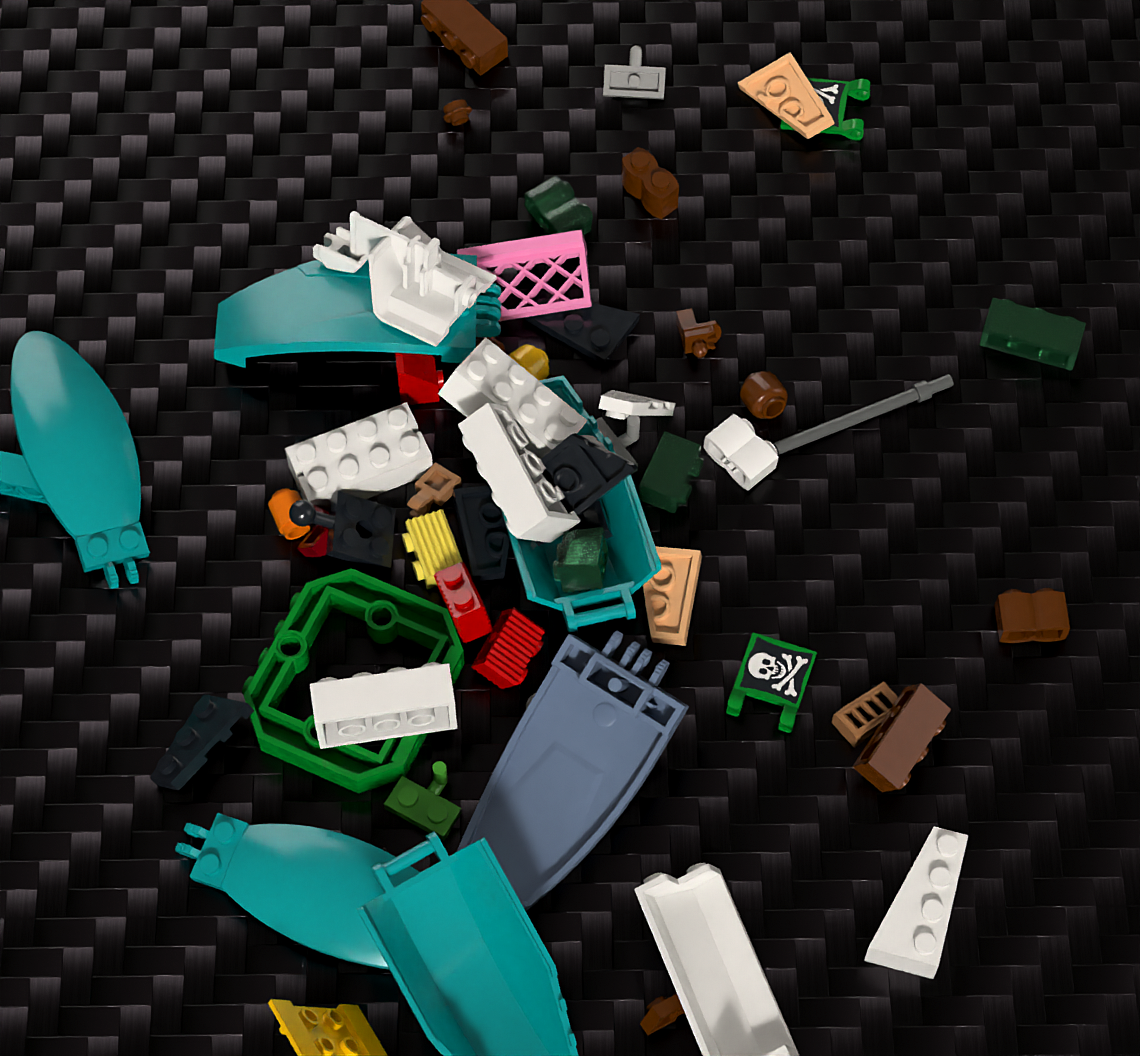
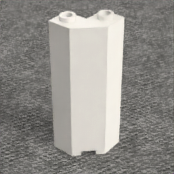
(713, 965)

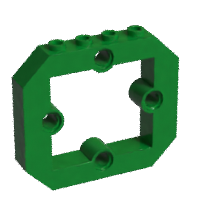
(369, 601)

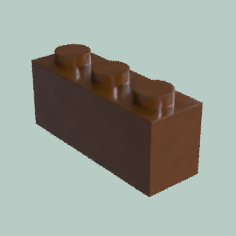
(465, 32)
(902, 738)

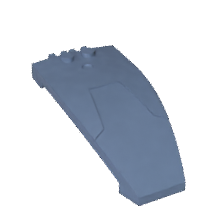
(573, 763)

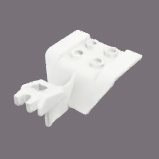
(410, 275)

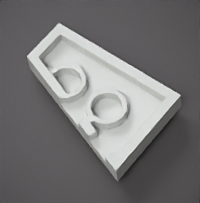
(624, 404)

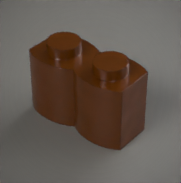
(649, 182)
(1031, 616)

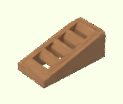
(846, 726)

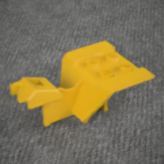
(326, 1030)

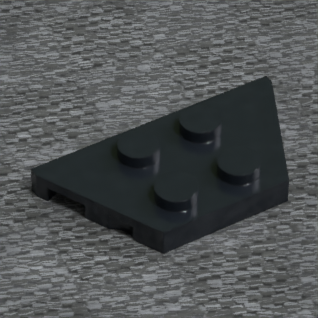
(584, 472)

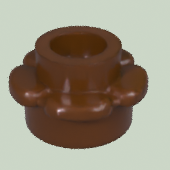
(457, 112)

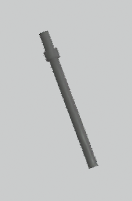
(920, 392)

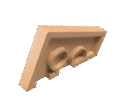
(789, 96)
(671, 595)

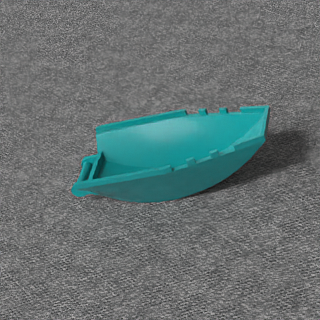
(631, 549)
(468, 955)

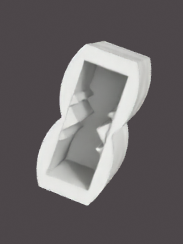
(741, 451)

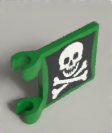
(834, 97)
(774, 674)

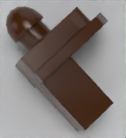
(694, 336)

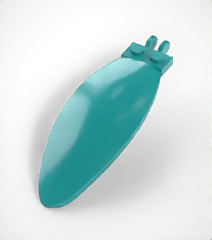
(79, 453)
(296, 881)

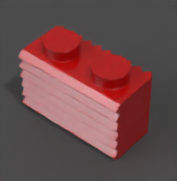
(463, 602)
(509, 649)

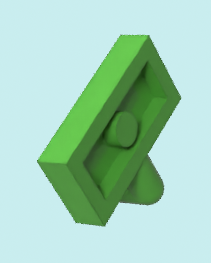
(425, 806)

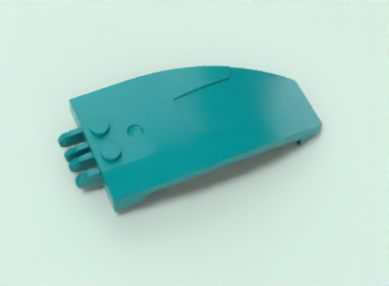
(333, 311)

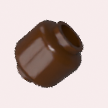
(764, 395)

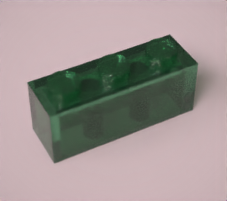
(1032, 333)

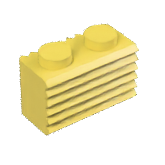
(432, 545)

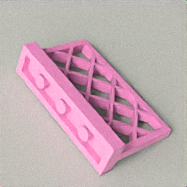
(528, 253)

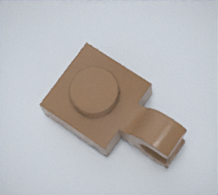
(432, 487)

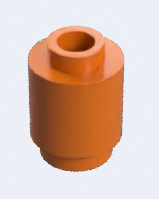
(280, 507)

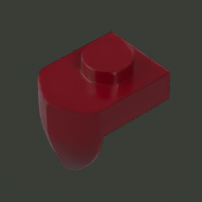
(316, 541)

